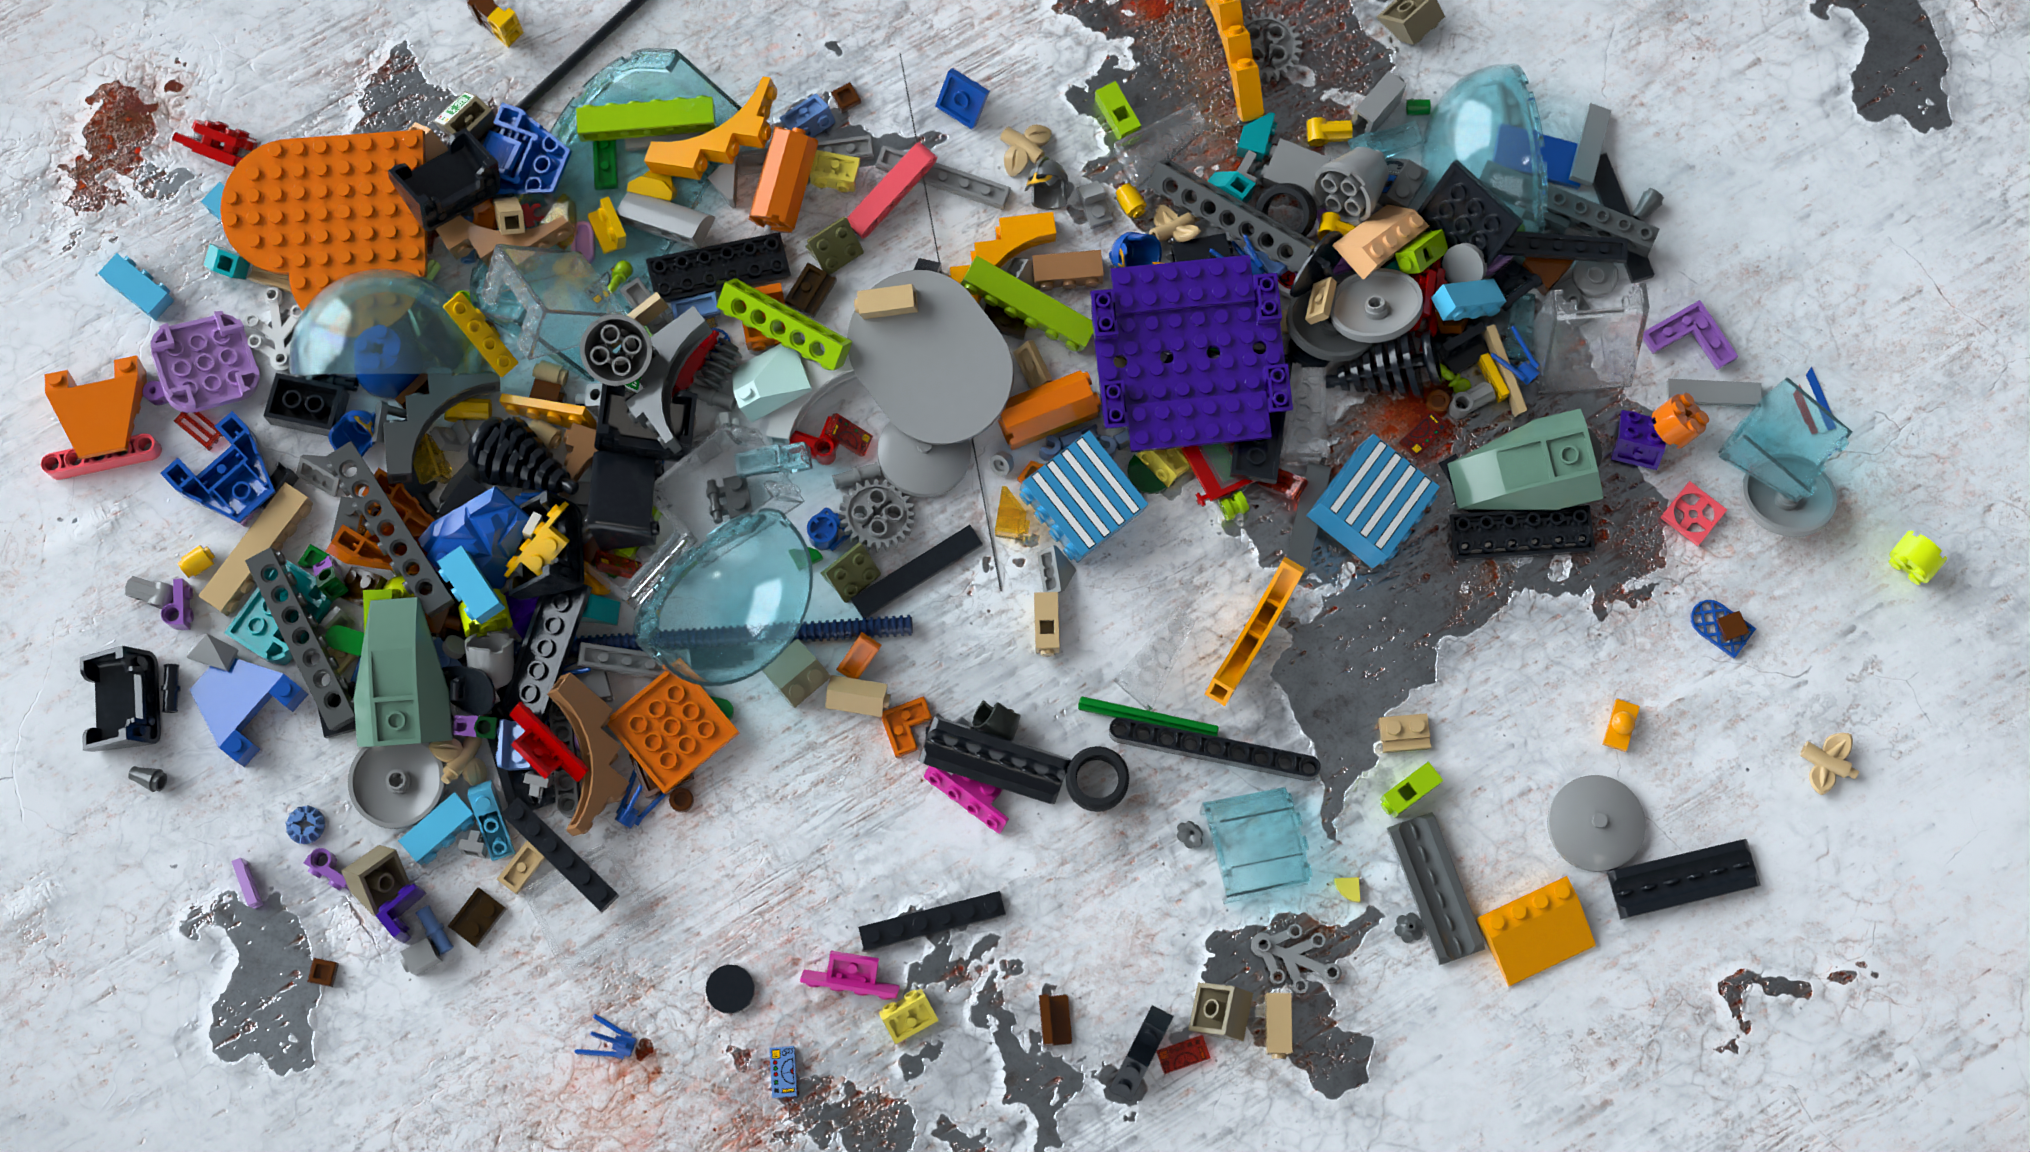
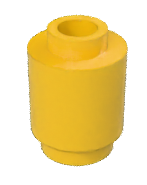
(1131, 200)
(196, 561)

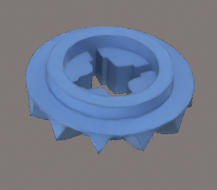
(311, 833)

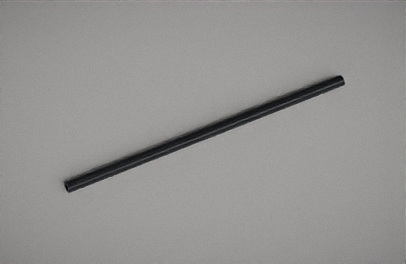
(574, 59)

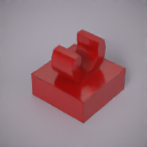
(529, 216)

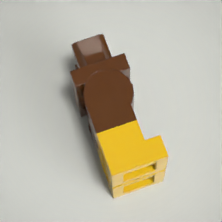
(500, 23)

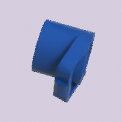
(823, 530)

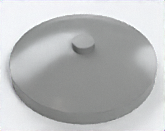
(1376, 307)
(921, 467)
(1785, 516)
(396, 784)
(1596, 823)

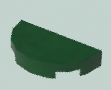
(1143, 478)

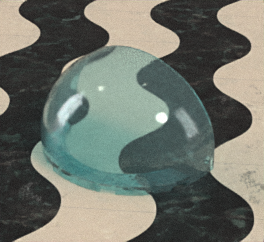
(1496, 134)
(381, 326)
(729, 601)

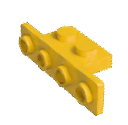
(482, 336)
(543, 547)

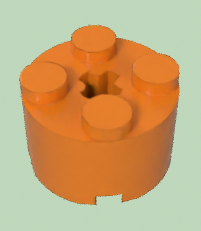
(1679, 420)

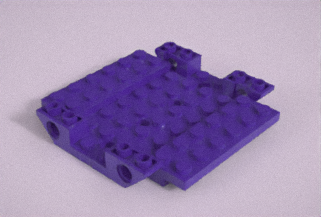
(1185, 313)

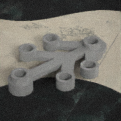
(1291, 957)

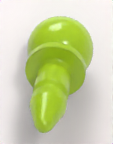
(621, 272)
(1458, 383)

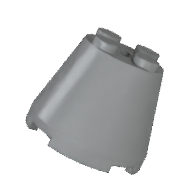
(1351, 184)
(617, 367)

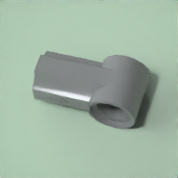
(1472, 399)
(156, 594)

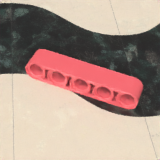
(891, 189)
(68, 457)

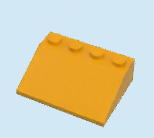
(1536, 931)

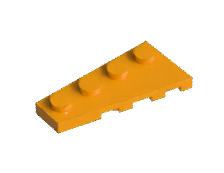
(549, 411)

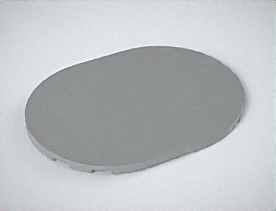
(934, 370)

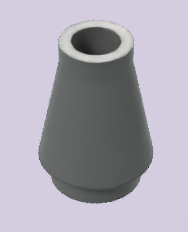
(1648, 203)
(149, 778)

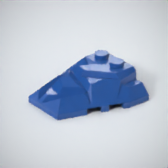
(541, 159)
(486, 527)

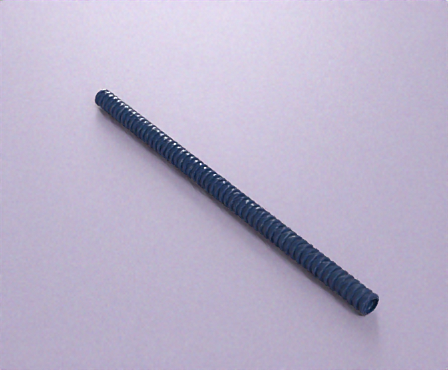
(807, 631)

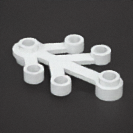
(277, 333)

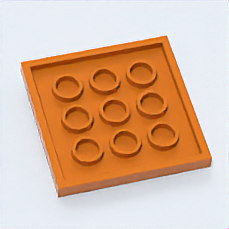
(671, 729)

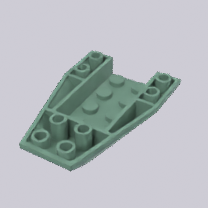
(1530, 468)
(400, 679)

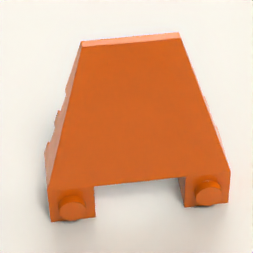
(100, 413)
(363, 550)

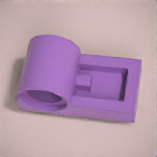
(181, 596)
(336, 879)

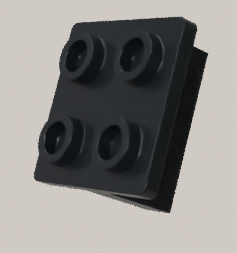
(1463, 349)

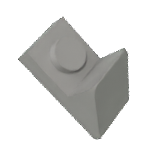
(1094, 204)

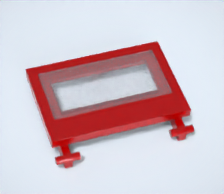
(1212, 470)

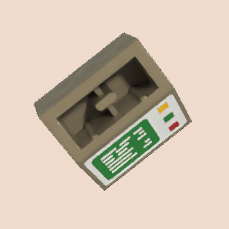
(466, 112)

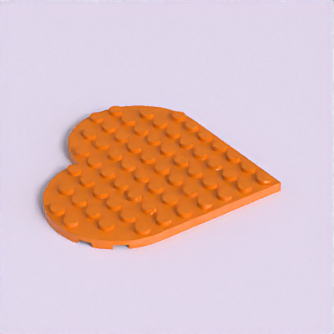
(325, 208)

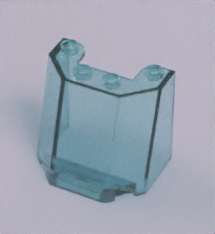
(1786, 441)
(1258, 843)

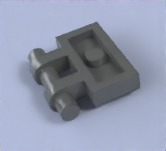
(736, 494)

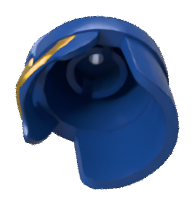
(1135, 250)
(354, 427)

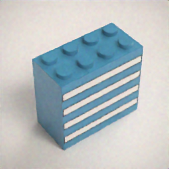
(1082, 497)
(1374, 502)

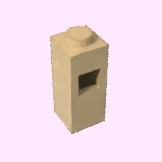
(509, 216)
(886, 301)
(1046, 623)
(857, 696)
(1278, 1025)

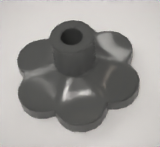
(1190, 834)
(1406, 933)

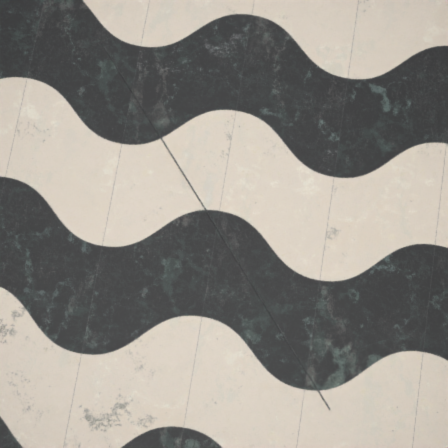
(941, 273)

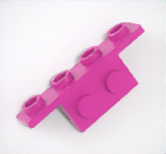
(971, 795)
(852, 974)

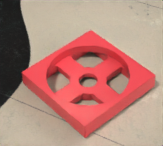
(1695, 537)

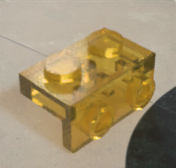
(431, 462)

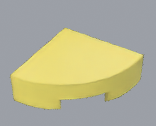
(1348, 888)

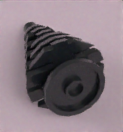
(1400, 366)
(515, 457)

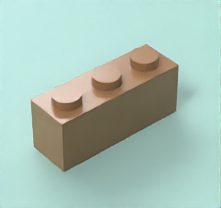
(1067, 270)

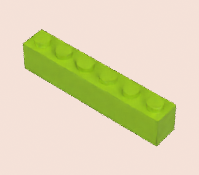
(646, 118)
(1028, 304)

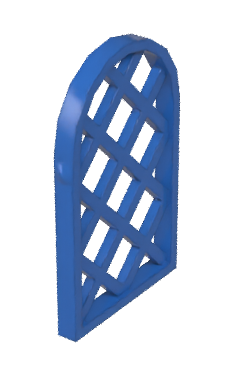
(1707, 635)

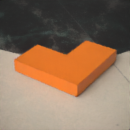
(899, 723)

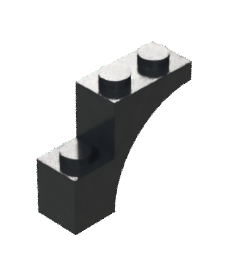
(1141, 1053)

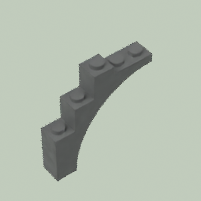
(671, 350)
(422, 411)

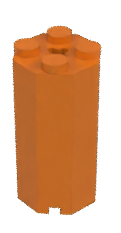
(783, 179)
(1049, 409)

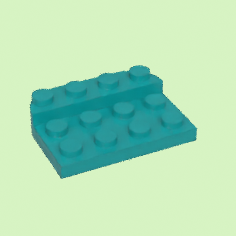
(256, 627)

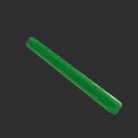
(1116, 710)

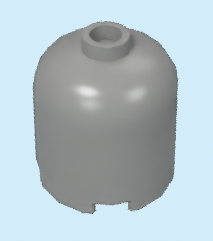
(492, 655)

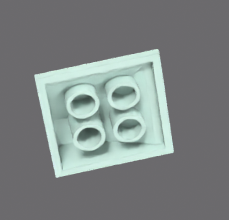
(769, 381)

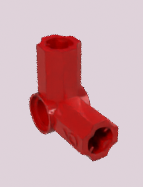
(817, 444)

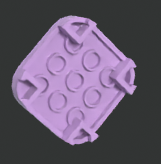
(204, 363)

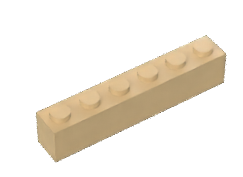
(270, 529)

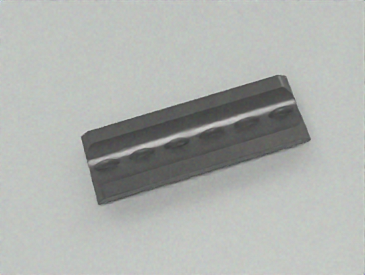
(1436, 888)

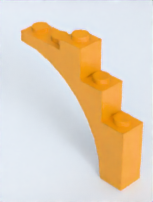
(1238, 52)
(721, 145)
(1012, 237)
(1255, 632)

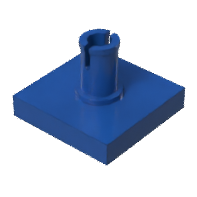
(962, 98)

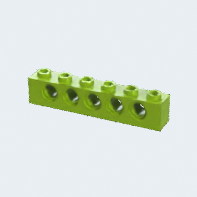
(756, 302)

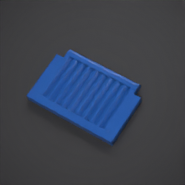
(503, 150)

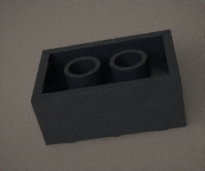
(305, 404)

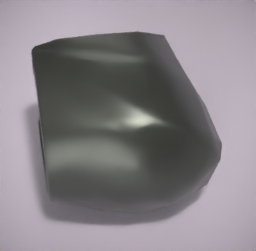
(996, 720)

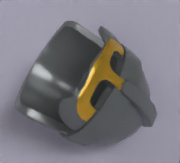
(1048, 184)

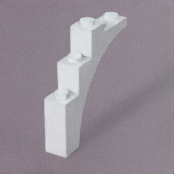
(788, 417)

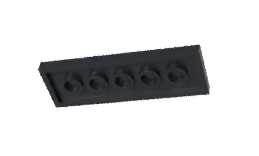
(1260, 458)
(545, 650)

